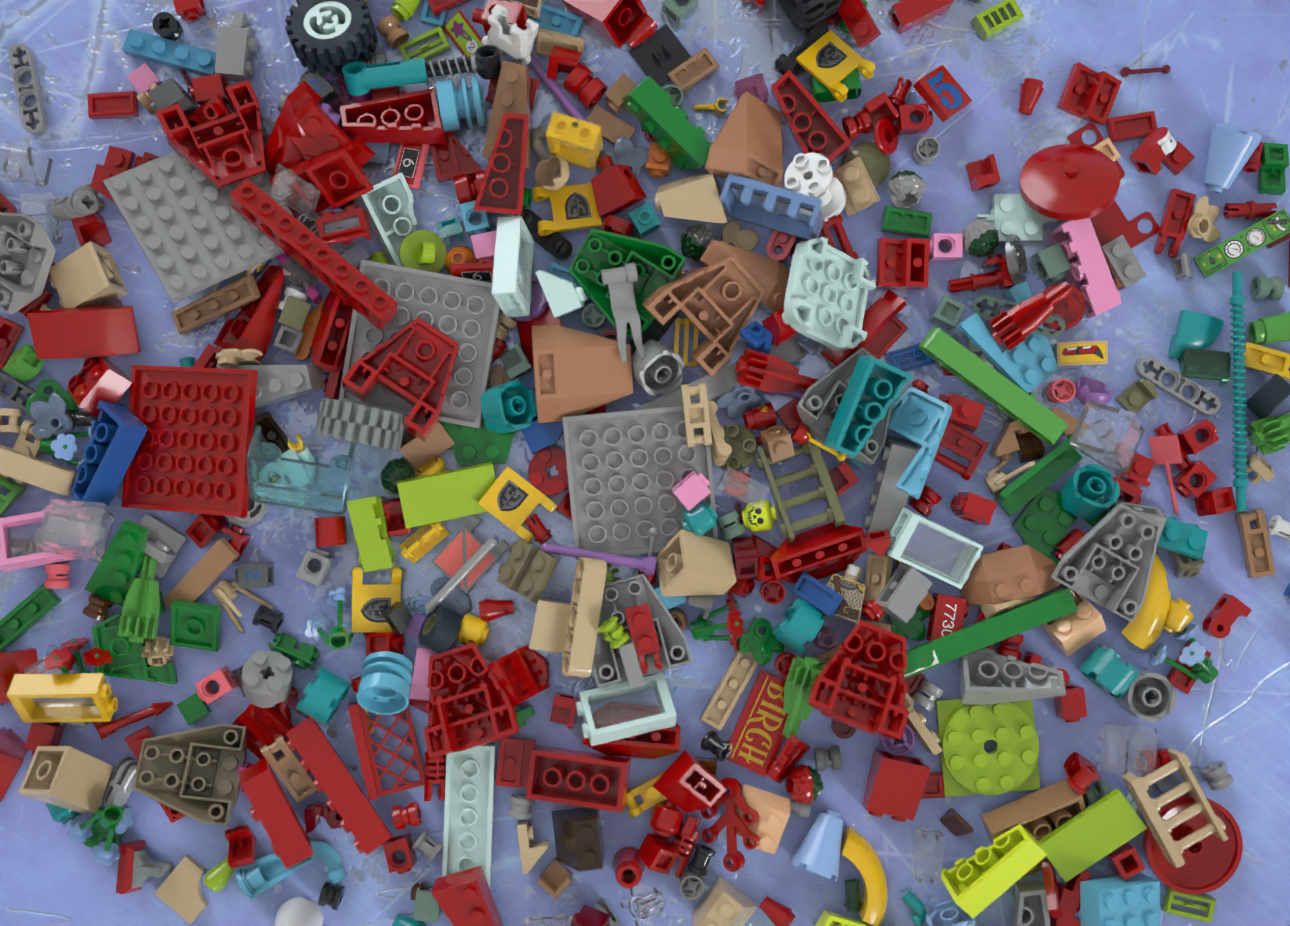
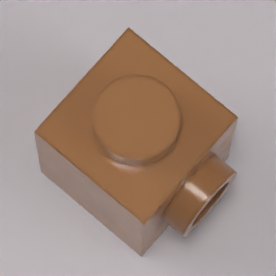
(777, 443)

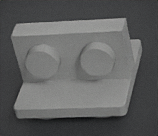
(162, 543)

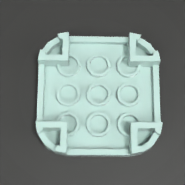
(827, 295)

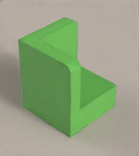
(24, 363)

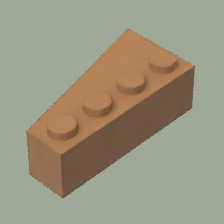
(510, 97)

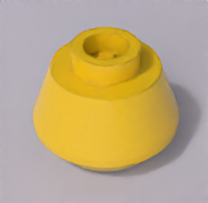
(433, 467)

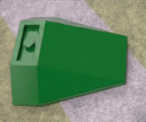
(604, 250)

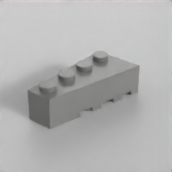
(284, 382)

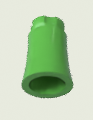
(1270, 329)

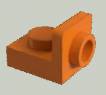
(658, 162)

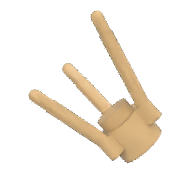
(997, 482)
(226, 594)

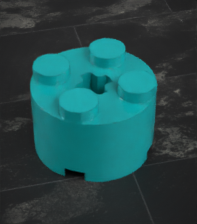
(508, 407)
(1089, 492)
(799, 625)
(1109, 672)
(323, 696)

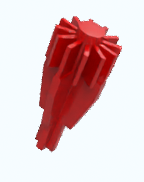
(1026, 316)
(769, 373)

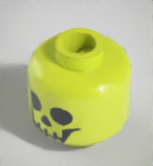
(761, 519)

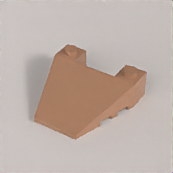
(716, 302)

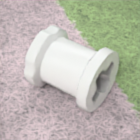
(1279, 527)

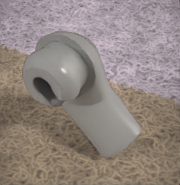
(537, 143)

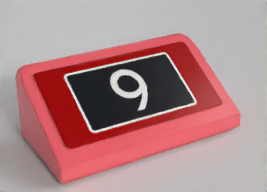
(411, 163)

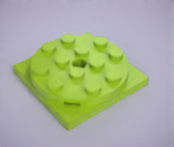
(966, 764)

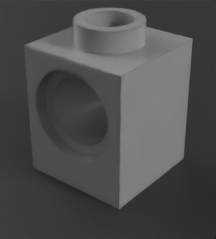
(306, 571)

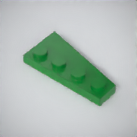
(119, 563)

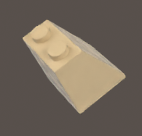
(692, 199)
(87, 277)
(695, 566)
(550, 625)
(66, 778)
(723, 906)

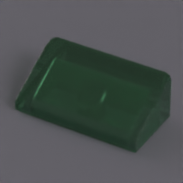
(1205, 364)

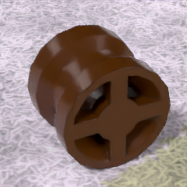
(97, 607)

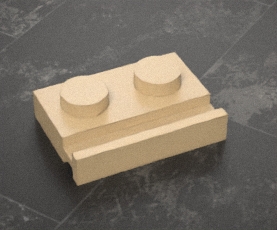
(857, 186)

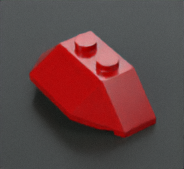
(332, 334)
(818, 552)
(646, 745)

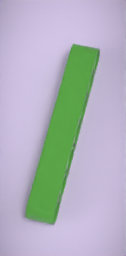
(993, 386)

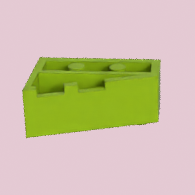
(370, 533)

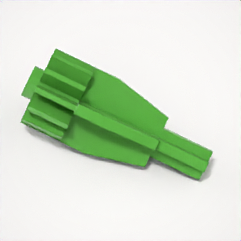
(1270, 433)
(141, 605)
(797, 692)

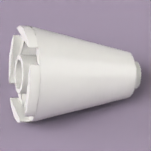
(299, 912)

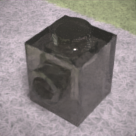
(298, 275)

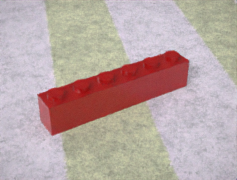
(339, 785)

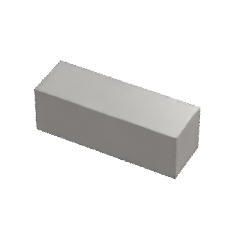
(631, 664)

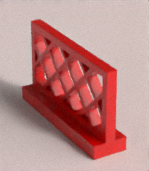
(367, 755)

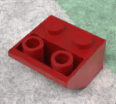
(96, 382)
(690, 784)

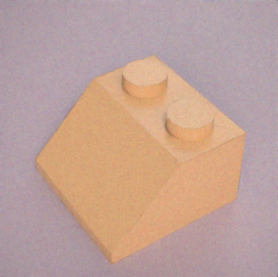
(773, 816)

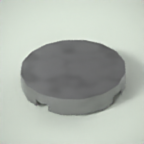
(1015, 259)

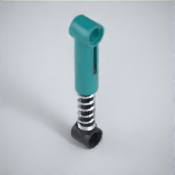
(363, 78)

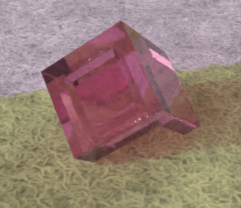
(754, 85)

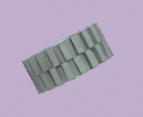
(360, 424)

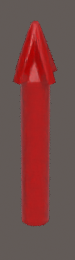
(155, 709)

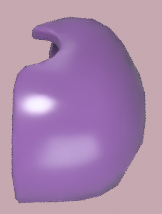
(1092, 390)

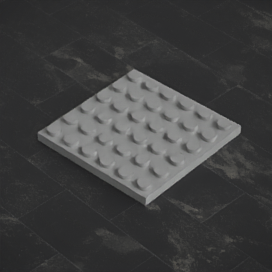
(189, 224)
(452, 305)
(624, 477)

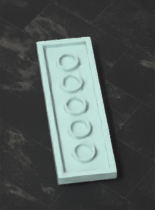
(469, 810)

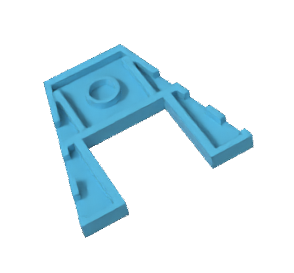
(1026, 363)
(923, 422)

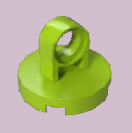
(423, 251)

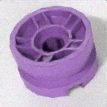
(899, 747)

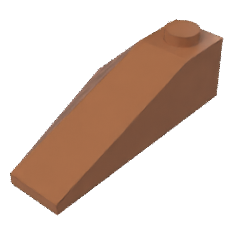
(766, 271)

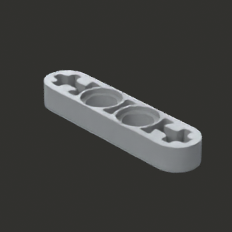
(33, 88)
(1177, 385)

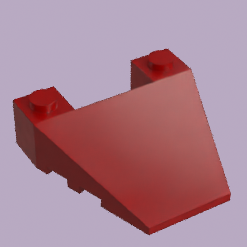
(223, 148)
(414, 367)

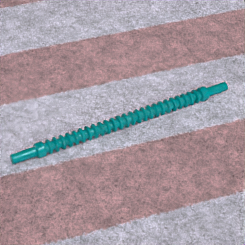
(1237, 302)

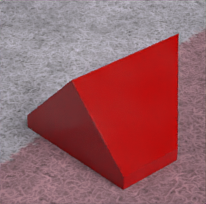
(764, 553)

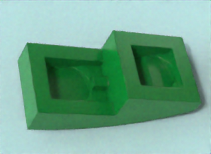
(1271, 175)

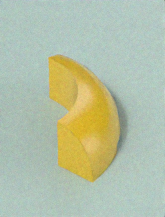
(1153, 613)
(875, 887)

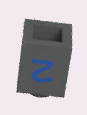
(320, 85)
(255, 575)

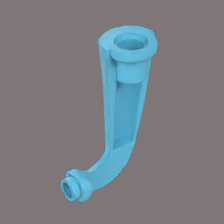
(269, 870)

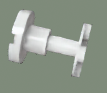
(813, 176)

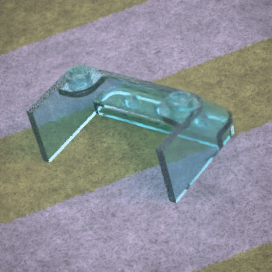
(299, 482)

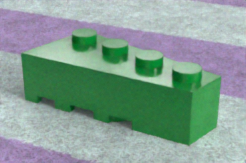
(667, 125)

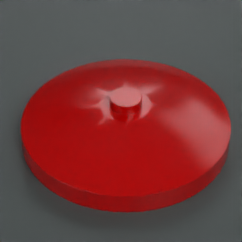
(1069, 182)
(1207, 862)

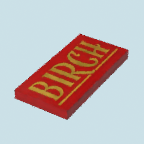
(760, 725)

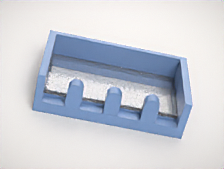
(772, 207)

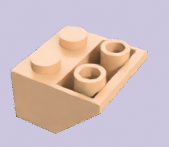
(1076, 628)

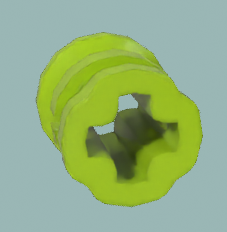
(613, 632)

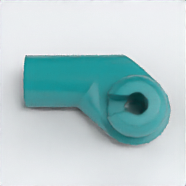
(917, 906)

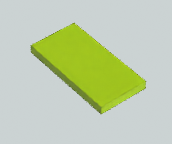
(444, 494)
(1092, 835)

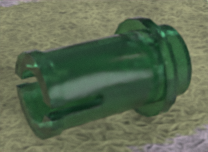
(852, 889)

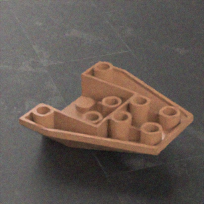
(749, 143)
(576, 372)

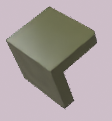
(294, 313)

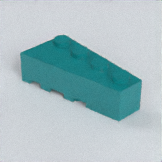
(864, 403)

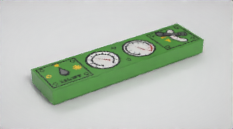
(1243, 243)

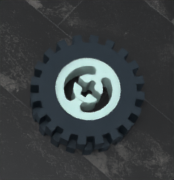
(337, 42)

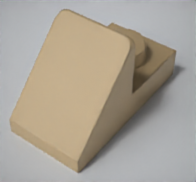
(529, 851)

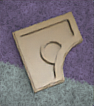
(183, 889)

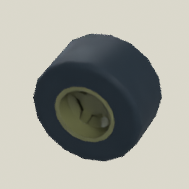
(1269, 396)
(439, 629)

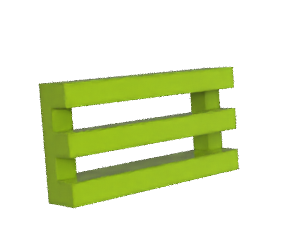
(422, 38)
(1169, 900)

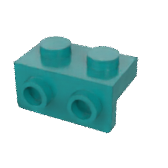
(1183, 538)

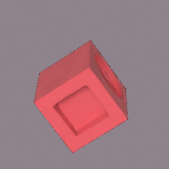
(226, 684)

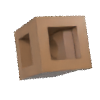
(618, 90)

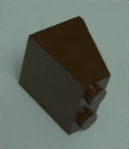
(579, 838)

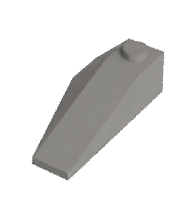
(1001, 679)

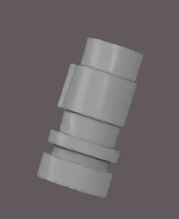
(74, 206)

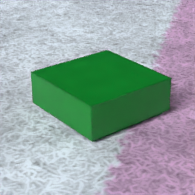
(193, 708)

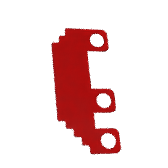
(1112, 221)

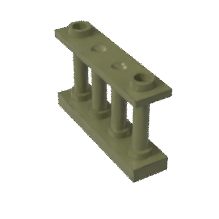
(825, 490)

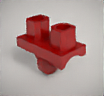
(208, 112)

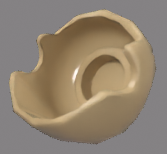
(552, 173)

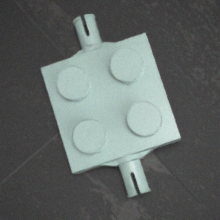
(1015, 217)

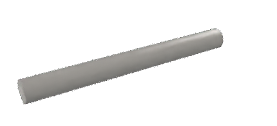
(460, 574)

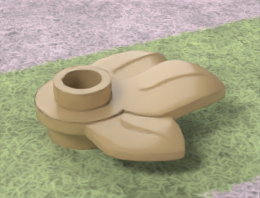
(1202, 221)
(743, 239)
(232, 357)

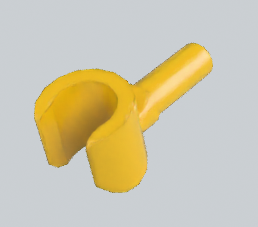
(712, 106)

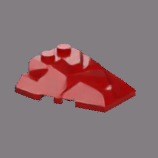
(307, 132)
(865, 682)
(465, 703)

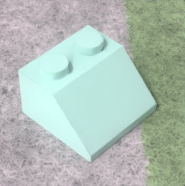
(561, 294)

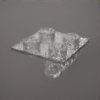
(294, 192)

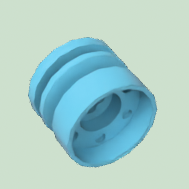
(460, 103)
(385, 683)

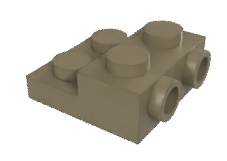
(527, 570)

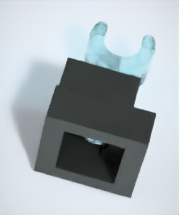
(399, 615)

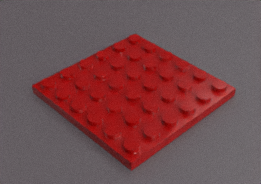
(194, 439)

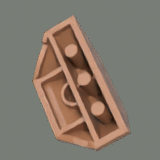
(1009, 576)

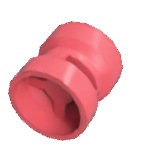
(1065, 391)
(57, 581)

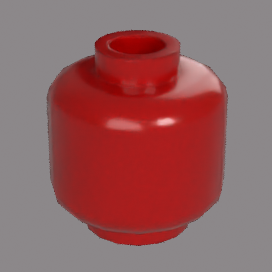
(666, 819)

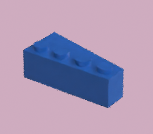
(108, 454)

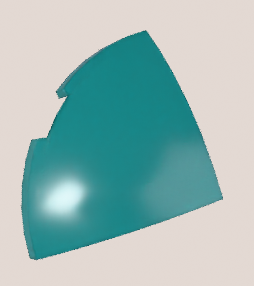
(1194, 331)

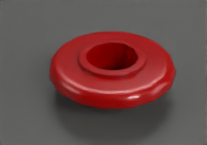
(885, 135)

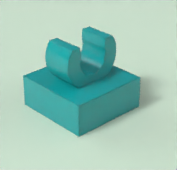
(450, 227)

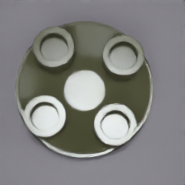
(874, 160)
(743, 447)

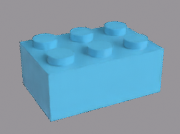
(1120, 901)

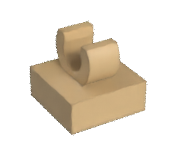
(1261, 467)

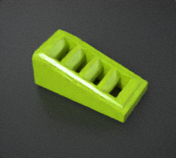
(981, 25)

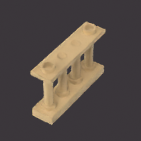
(1150, 807)

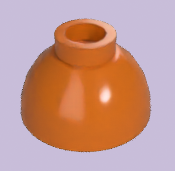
(459, 255)

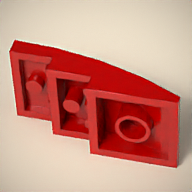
(333, 175)
(84, 332)

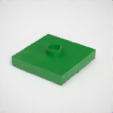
(195, 625)

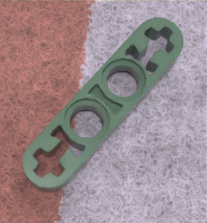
(1003, 302)

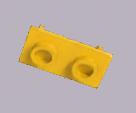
(423, 541)

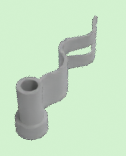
(623, 305)

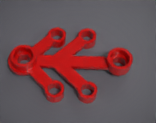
(732, 821)

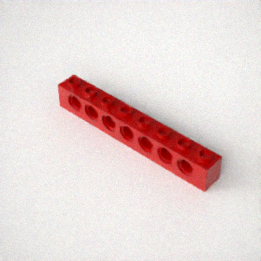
(313, 254)

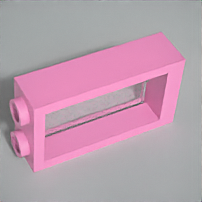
(18, 544)

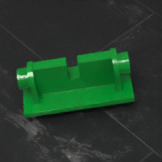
(302, 657)

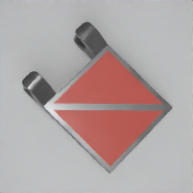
(461, 549)

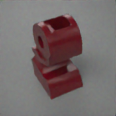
(745, 557)
(313, 813)

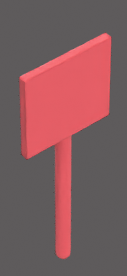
(1167, 451)

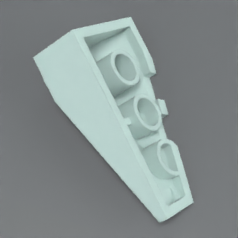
(390, 213)

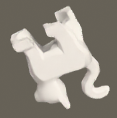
(510, 37)

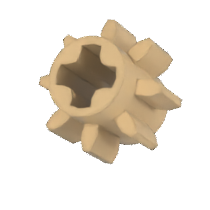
(158, 651)

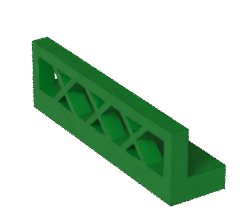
(1038, 478)

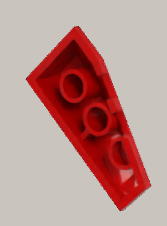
(255, 321)

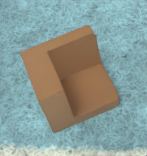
(555, 878)

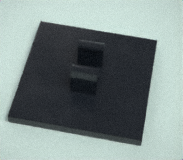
(660, 54)

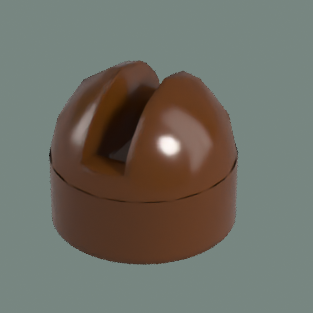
(423, 886)

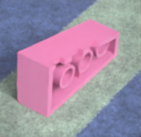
(1088, 265)

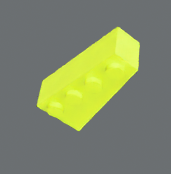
(992, 869)

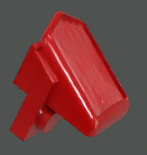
(522, 674)

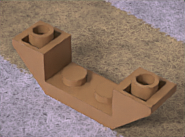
(1007, 441)

